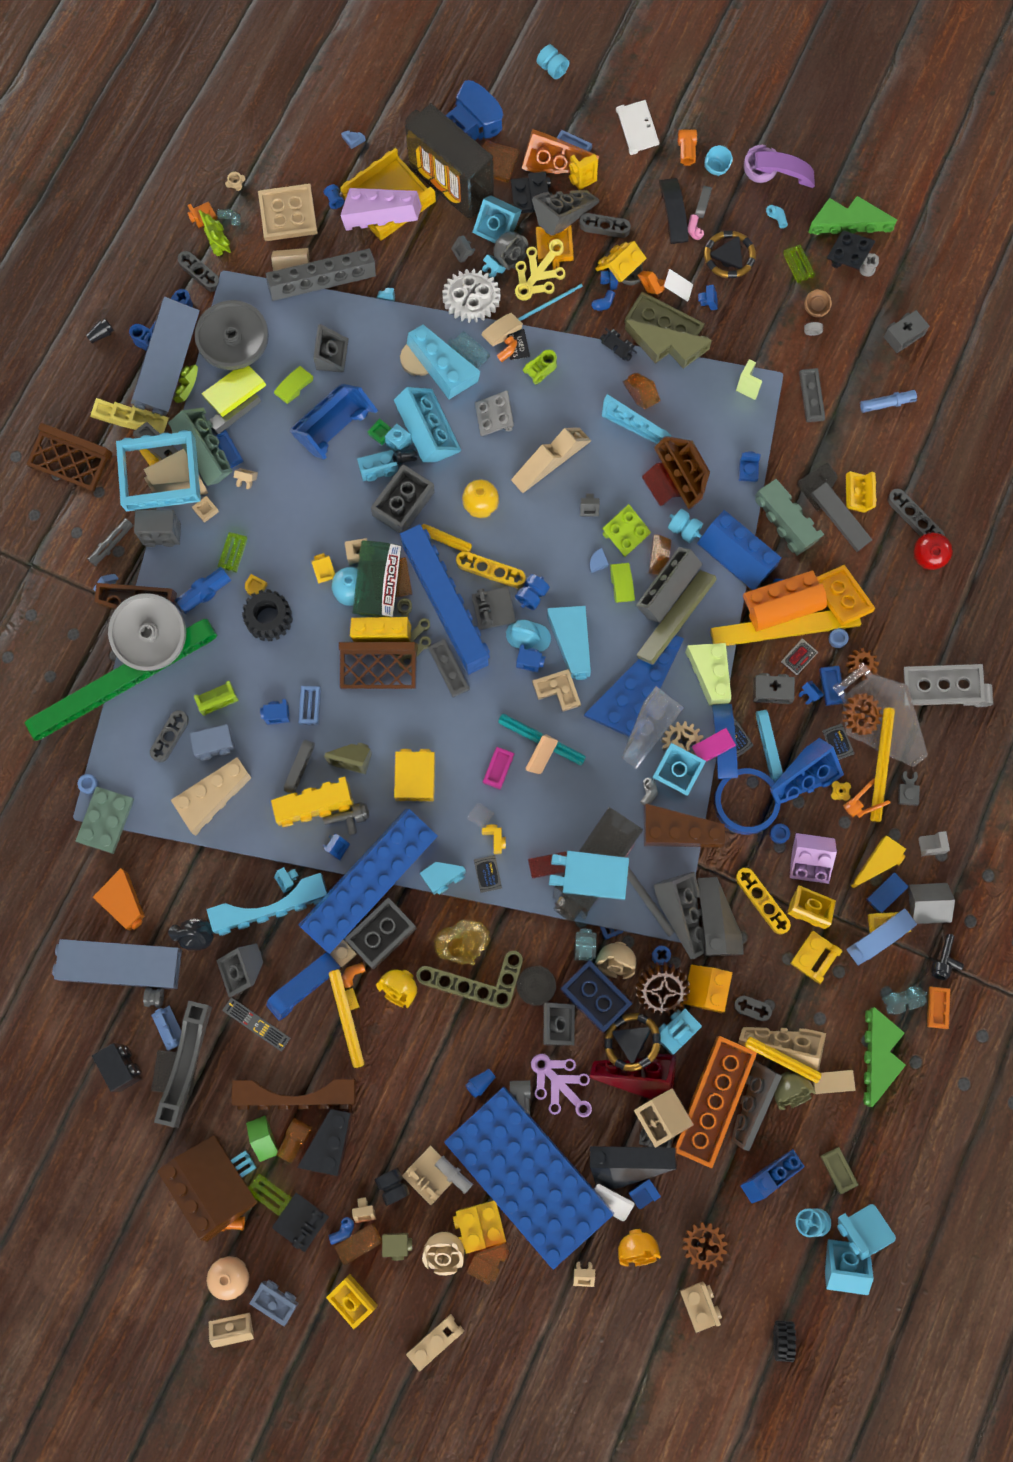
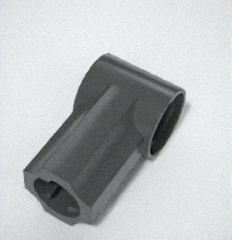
(522, 1093)

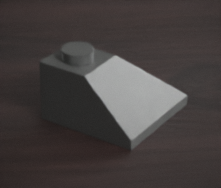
(240, 968)

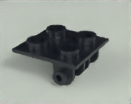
(850, 250)
(300, 1222)

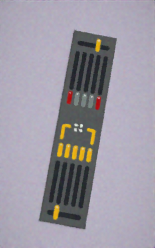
(256, 1024)

